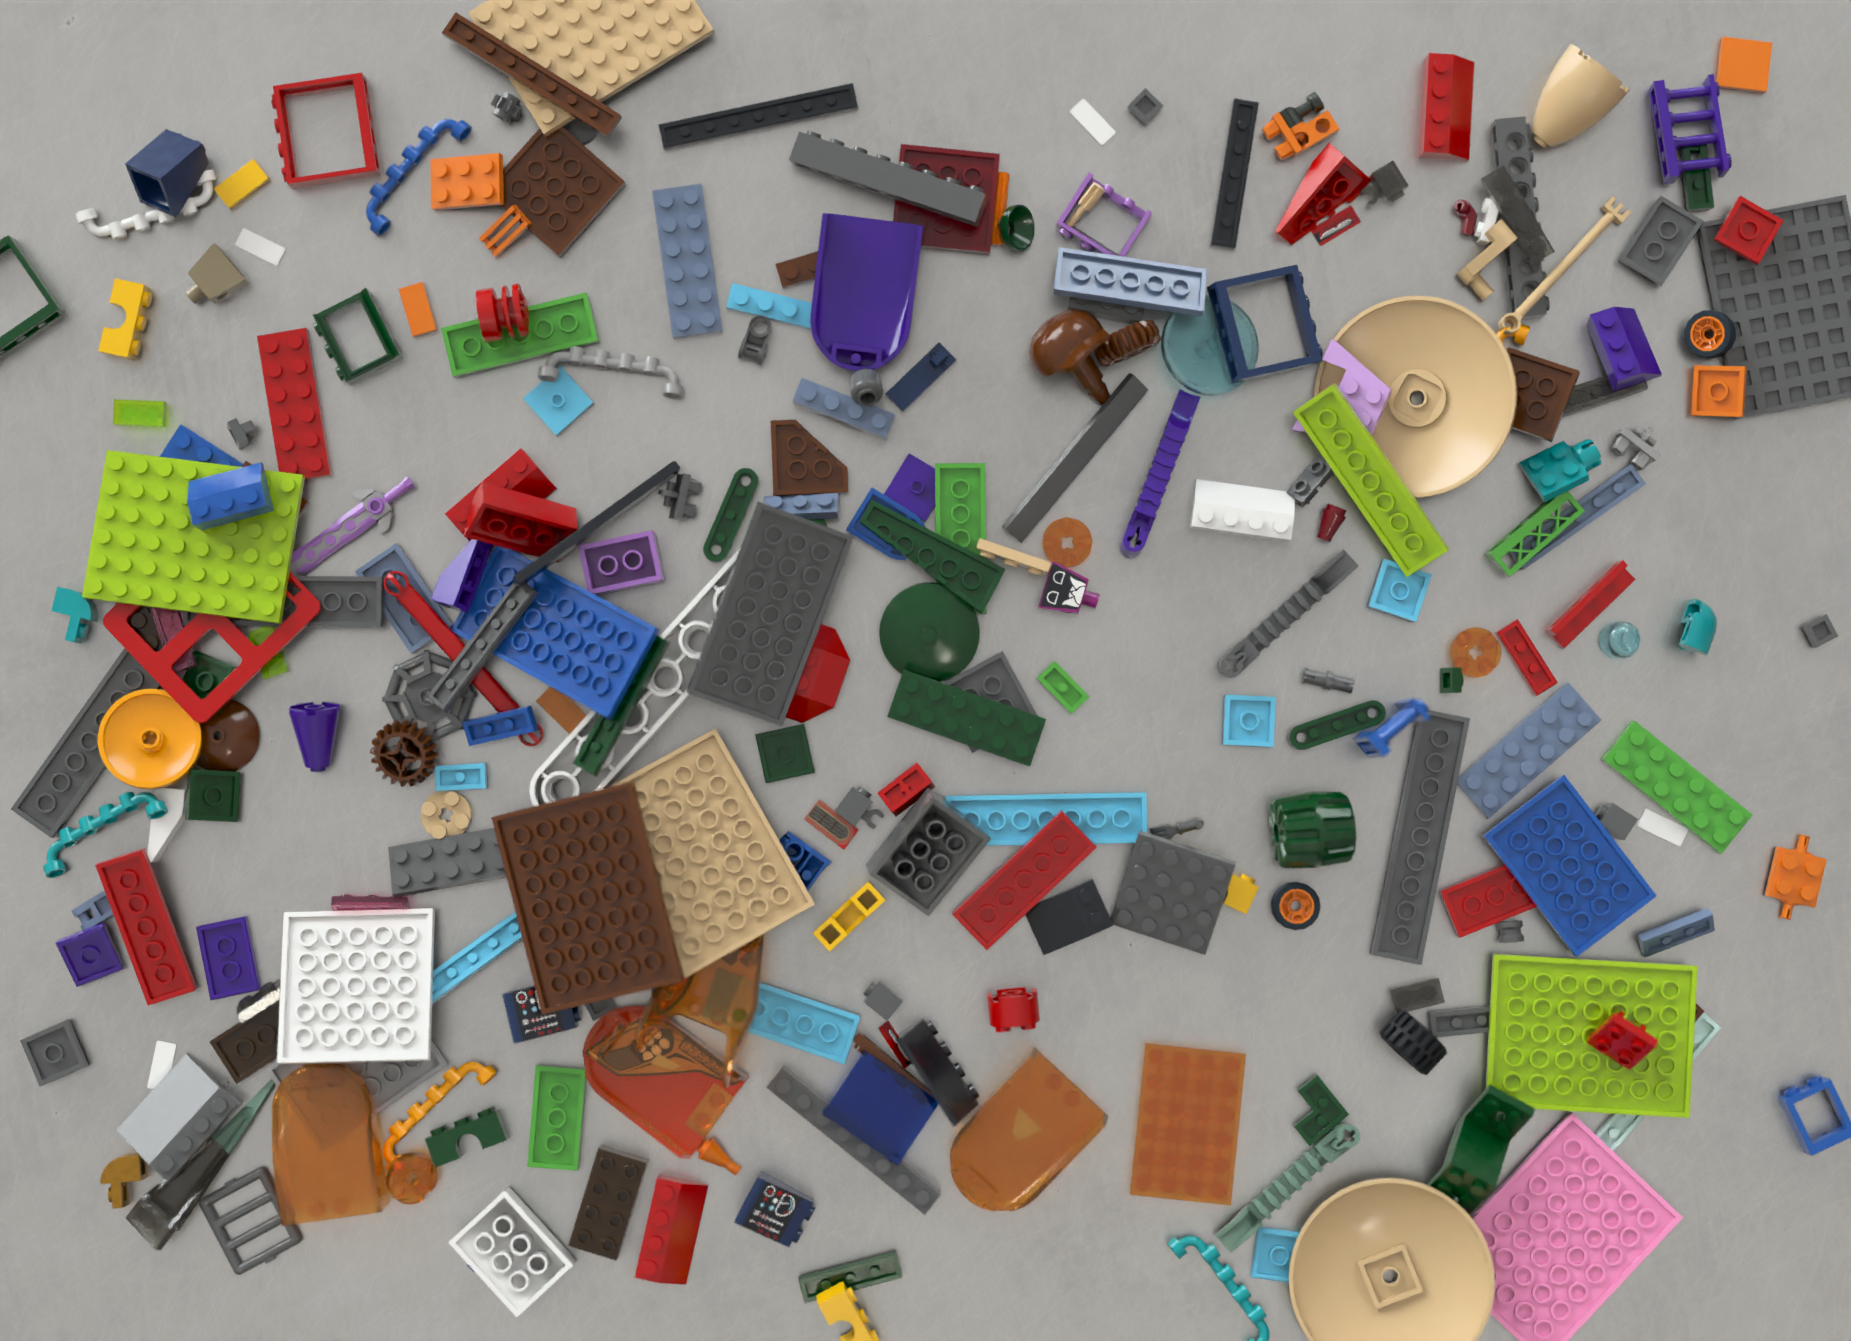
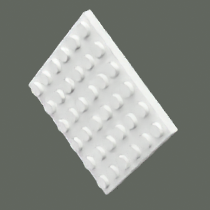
(356, 986)

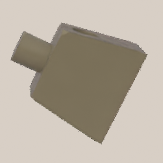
(215, 277)

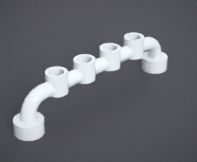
(141, 221)

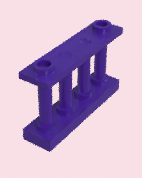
(1668, 143)

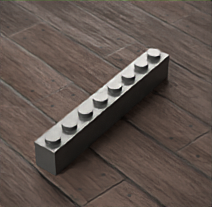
(889, 179)
(811, 1105)

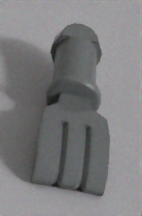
(1168, 831)

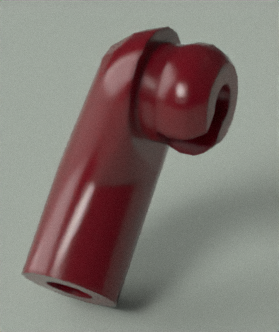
(1467, 215)

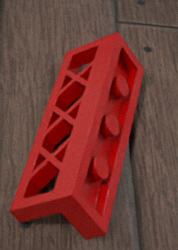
(1590, 604)

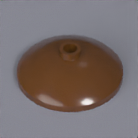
(238, 742)

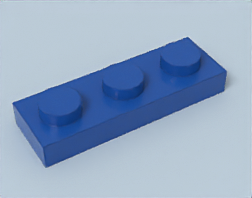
(500, 725)

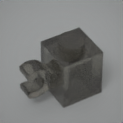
(1387, 184)

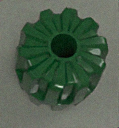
(1312, 829)

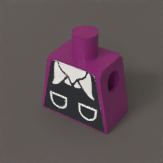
(1066, 591)

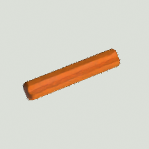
(1000, 205)

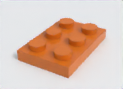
(467, 181)

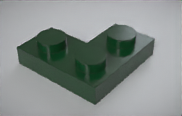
(1325, 1111)

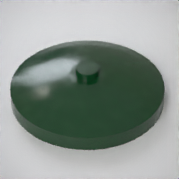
(929, 631)

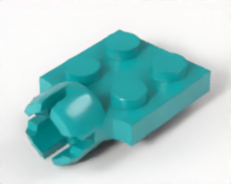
(1561, 467)

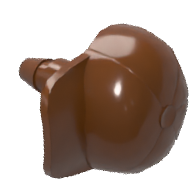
(1065, 346)

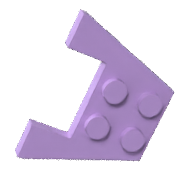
(1359, 386)

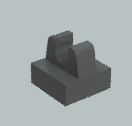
(240, 432)

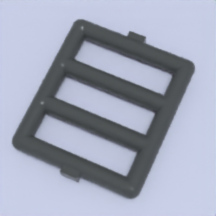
(218, 1223)

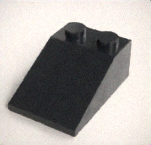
(1068, 917)

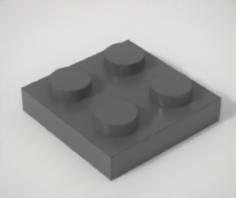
(54, 1052)

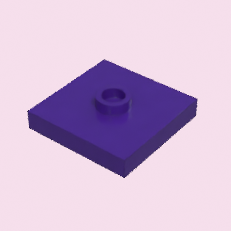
(914, 487)
(90, 954)

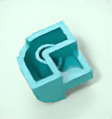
(1699, 627)

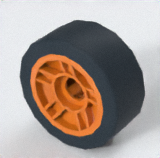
(1703, 322)
(1308, 905)

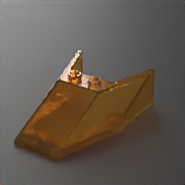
(716, 996)

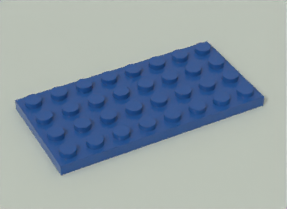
(564, 634)

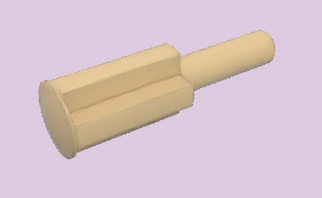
(1086, 202)

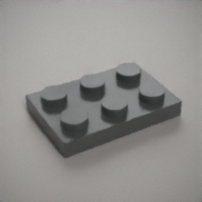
(1661, 240)

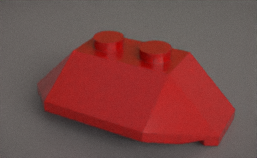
(820, 677)

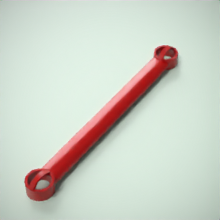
(452, 646)

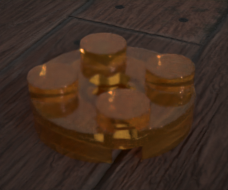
(1064, 528)
(1486, 643)
(401, 1168)

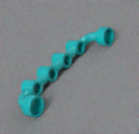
(89, 826)
(1226, 1276)

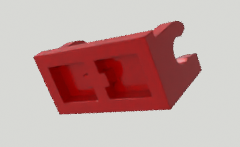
(905, 789)

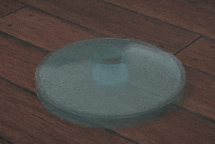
(1196, 354)

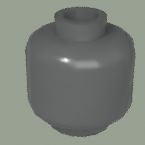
(866, 387)

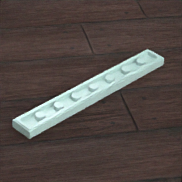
(1619, 1126)

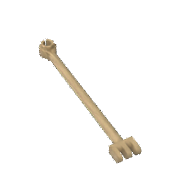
(1611, 214)

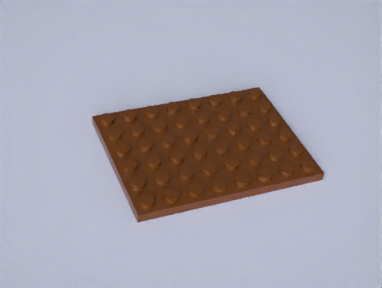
(588, 898)

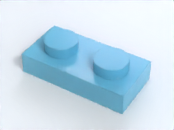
(460, 777)

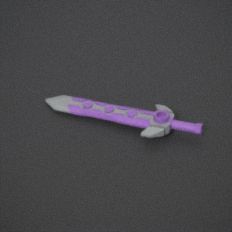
(349, 526)

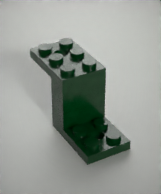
(1480, 1147)

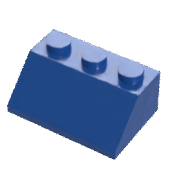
(229, 497)

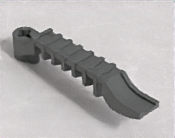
(1320, 583)

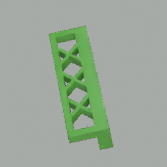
(1525, 528)

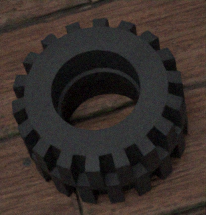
(1413, 1042)

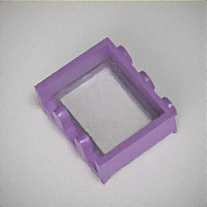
(1108, 226)

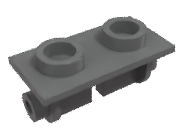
(1315, 475)

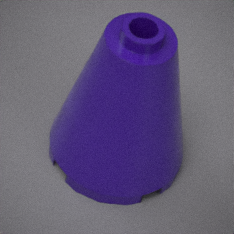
(315, 732)

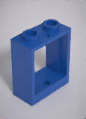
(1828, 1138)

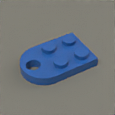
(867, 536)

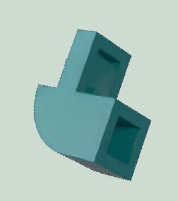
(79, 609)

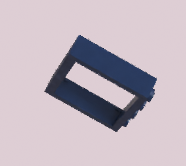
(1229, 334)

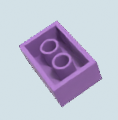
(621, 563)

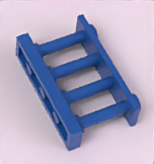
(1376, 743)

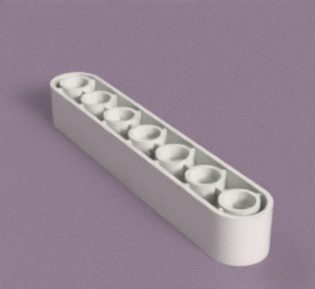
(656, 704)

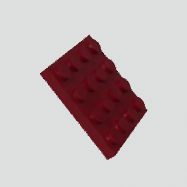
(968, 168)

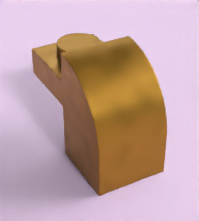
(120, 1172)

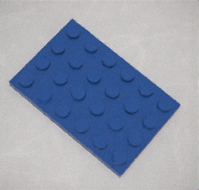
(1569, 865)

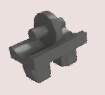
(683, 486)

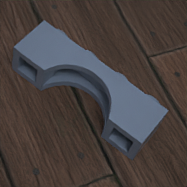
(843, 408)

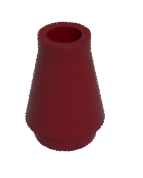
(1330, 522)

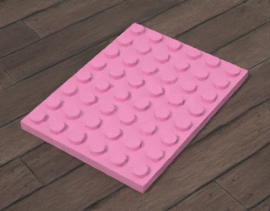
(1567, 1233)

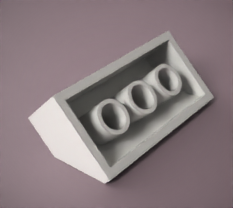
(1242, 510)

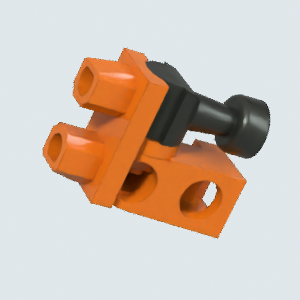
(1294, 132)

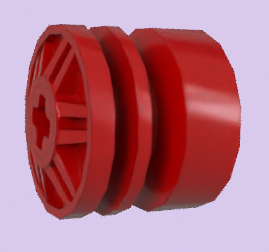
(502, 312)

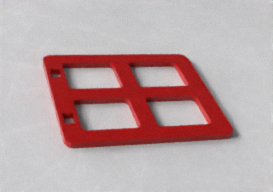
(254, 658)

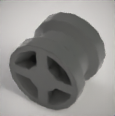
(1510, 931)

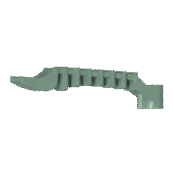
(1282, 1188)

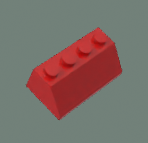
(1446, 107)
(516, 474)
(518, 520)
(671, 1230)

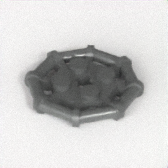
(415, 691)

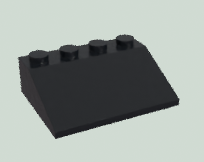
(938, 1071)

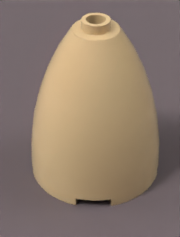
(1574, 98)

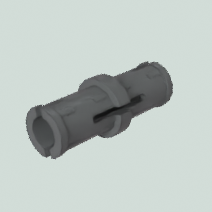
(1328, 680)

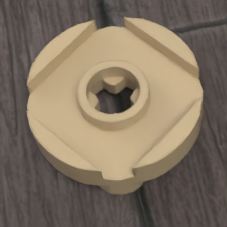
(433, 808)

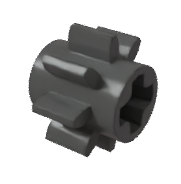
(506, 107)

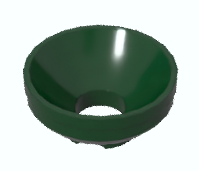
(1020, 227)

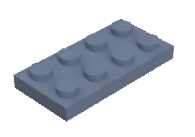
(404, 624)

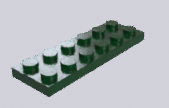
(966, 718)

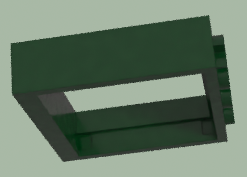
(41, 318)

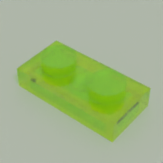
(139, 413)
(278, 664)

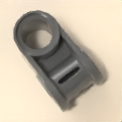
(756, 341)

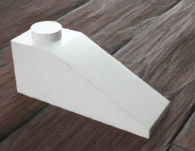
(165, 828)

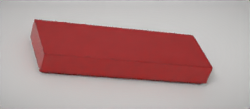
(1526, 657)

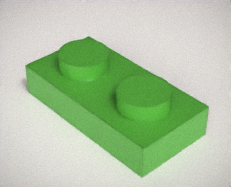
(1062, 687)

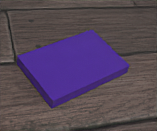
(228, 958)

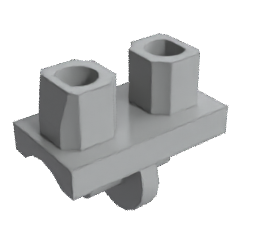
(1645, 453)

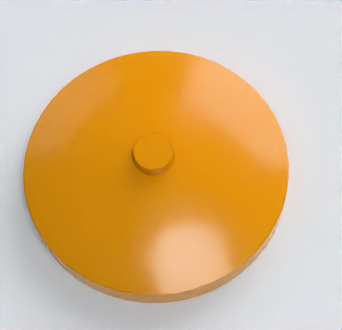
(149, 740)

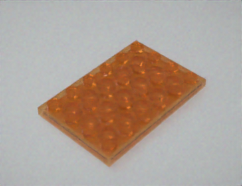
(1187, 1124)

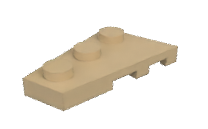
(1013, 558)

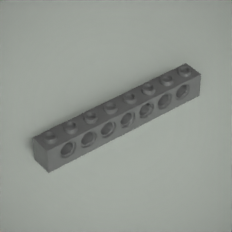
(1518, 130)

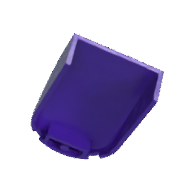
(864, 289)

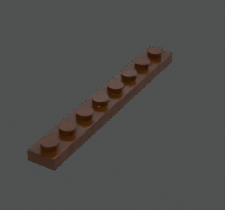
(532, 75)

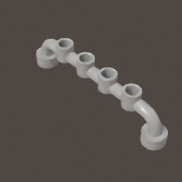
(602, 361)

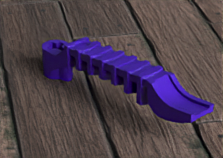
(1159, 474)

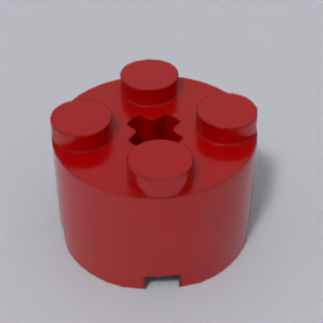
(1013, 1009)

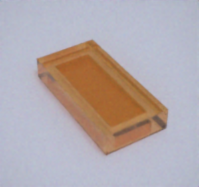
(561, 709)

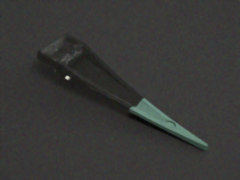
(171, 1202)

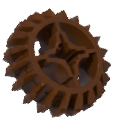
(1128, 342)
(400, 771)

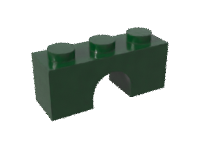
(445, 1144)

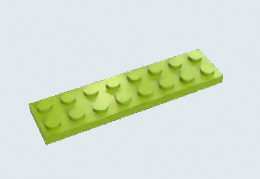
(1371, 480)

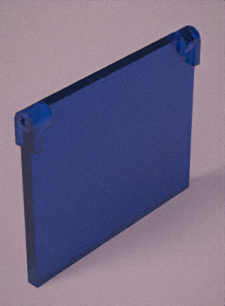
(881, 1107)

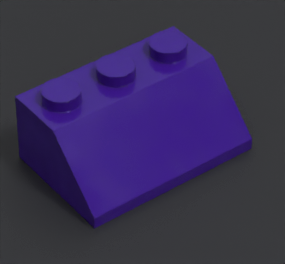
(1622, 347)

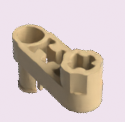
(1500, 237)

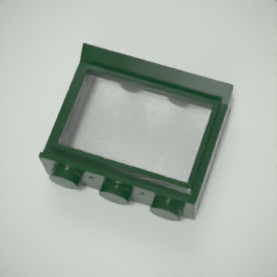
(356, 337)

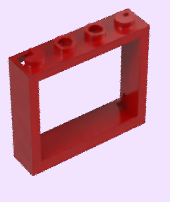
(283, 126)

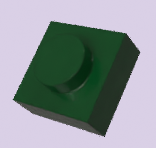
(1451, 680)

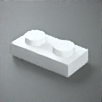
(1490, 215)

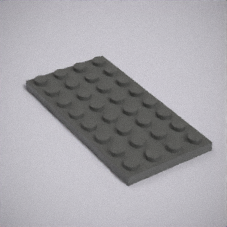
(769, 614)

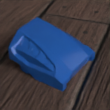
(804, 858)

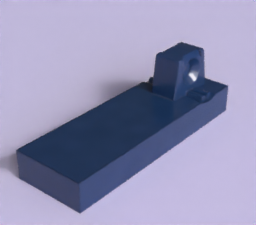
(921, 377)

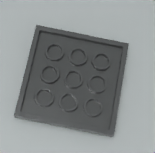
(1172, 892)

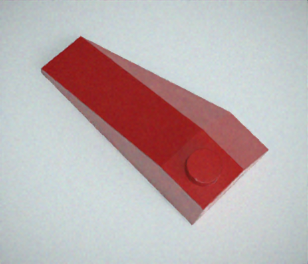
(1326, 186)

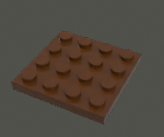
(558, 187)

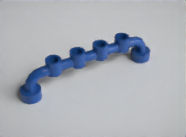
(412, 156)

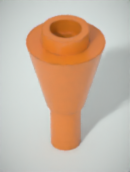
(711, 1152)

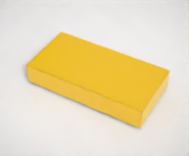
(241, 184)

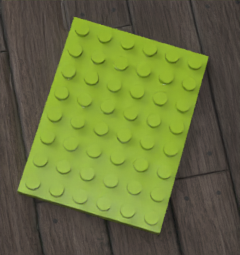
(156, 558)
(1551, 1007)

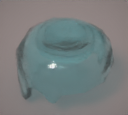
(1619, 639)

